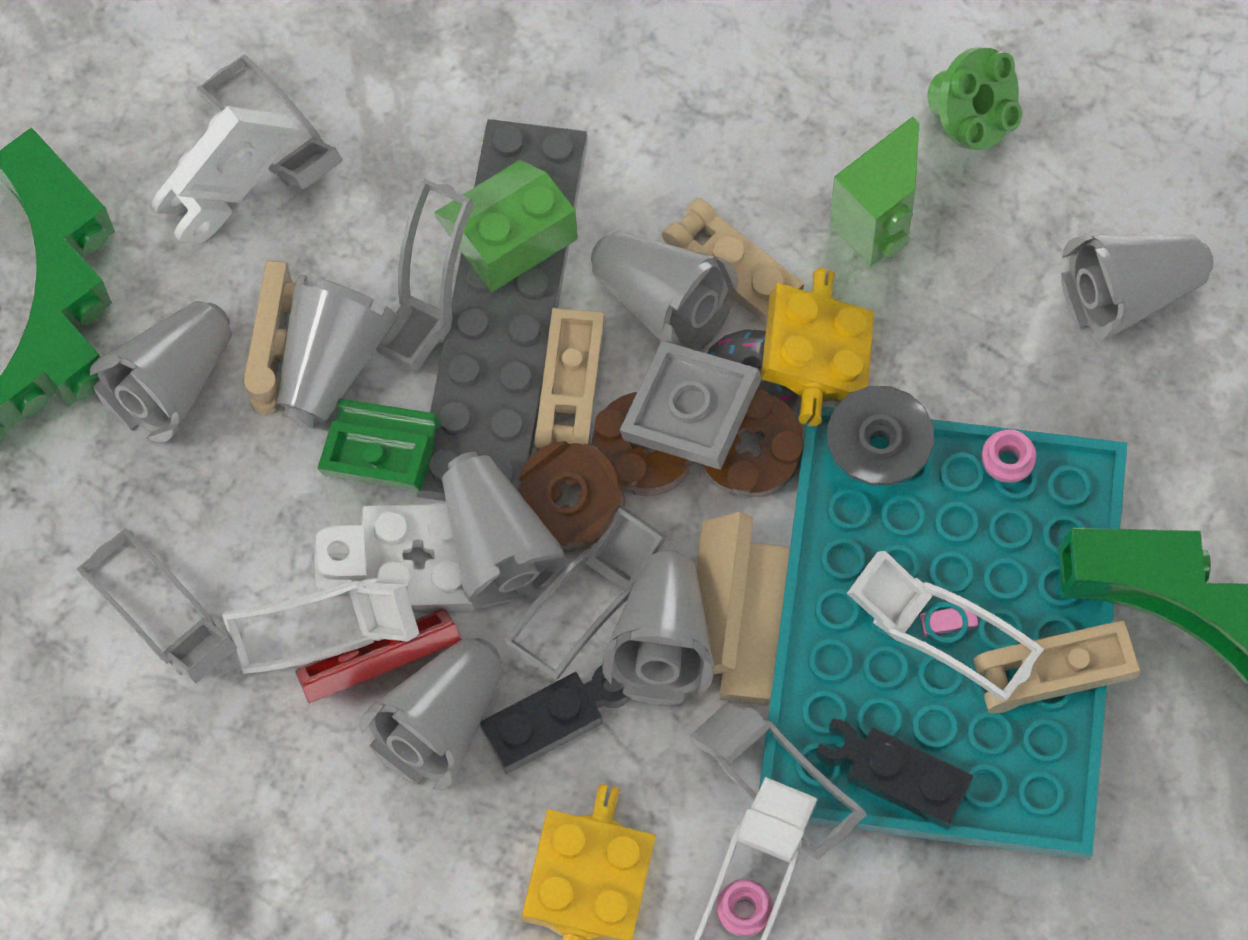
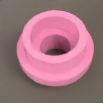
(1012, 442)
(744, 891)

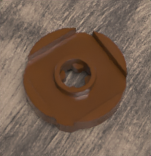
(779, 455)
(575, 465)
(642, 472)

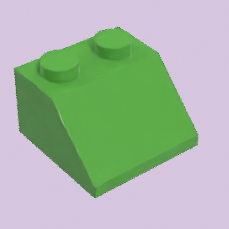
(877, 196)
(513, 223)

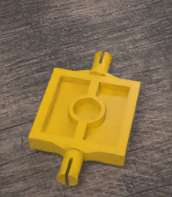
(816, 344)
(588, 874)

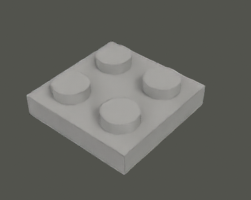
(690, 404)

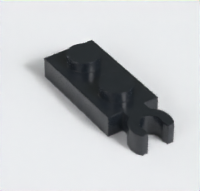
(548, 719)
(899, 773)

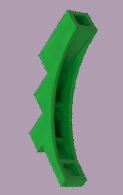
(67, 291)
(1163, 577)

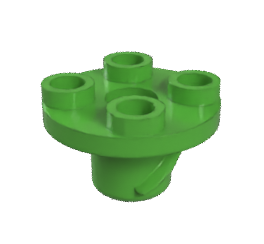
(977, 98)

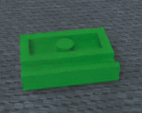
(379, 445)

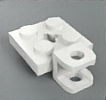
(222, 169)
(378, 551)

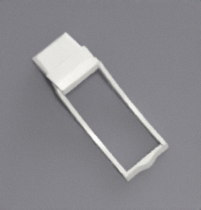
(897, 600)
(379, 607)
(774, 827)

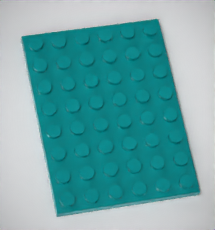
(990, 546)

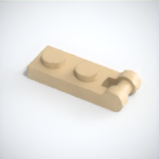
(754, 268)
(269, 337)
(570, 376)
(1065, 666)

